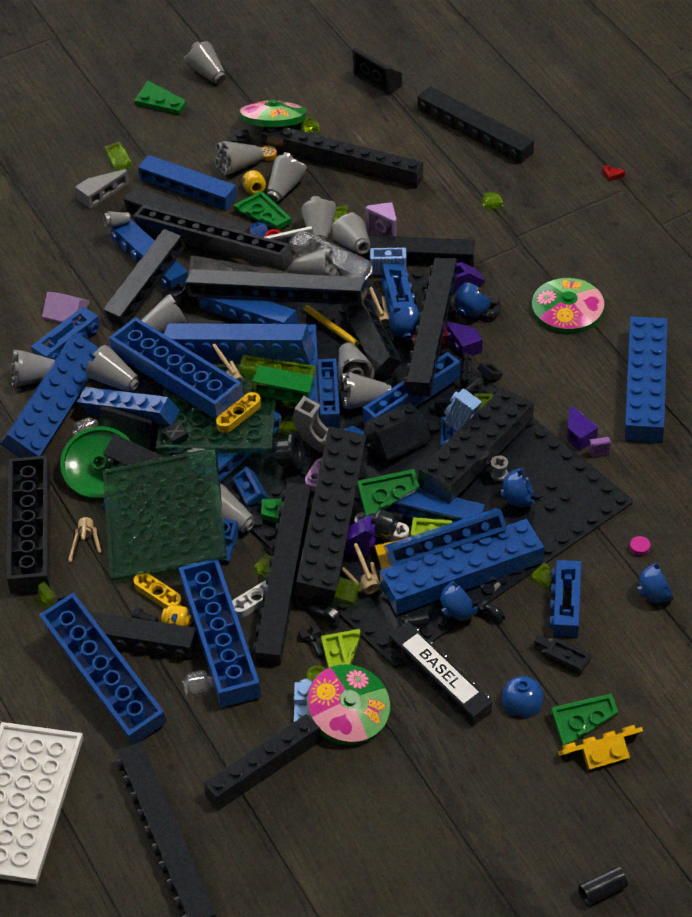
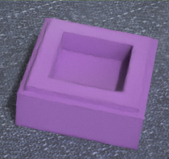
(599, 447)

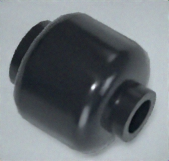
(384, 523)

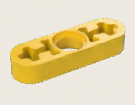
(234, 419)
(155, 584)

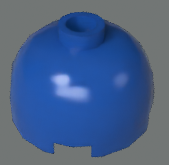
(470, 302)
(404, 322)
(517, 489)
(654, 585)
(456, 603)
(522, 697)

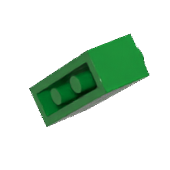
(282, 384)

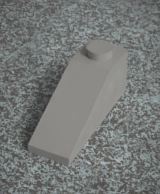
(98, 188)

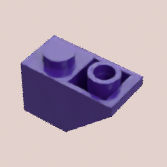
(467, 274)
(464, 339)
(580, 429)
(361, 533)

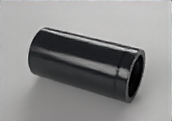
(602, 885)

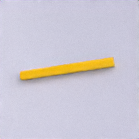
(331, 325)

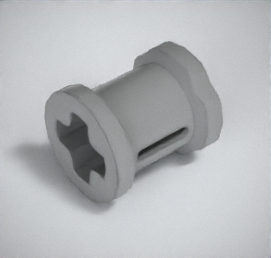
(499, 466)

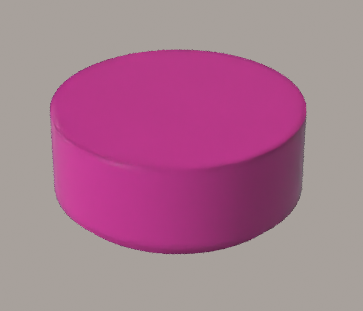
(640, 546)

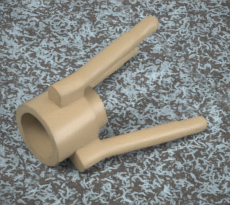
(383, 315)
(232, 370)
(85, 530)
(369, 582)

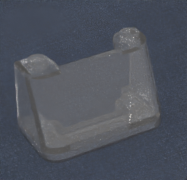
(348, 262)

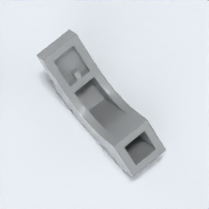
(309, 424)

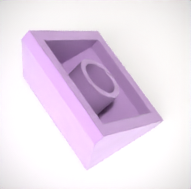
(381, 220)
(61, 306)

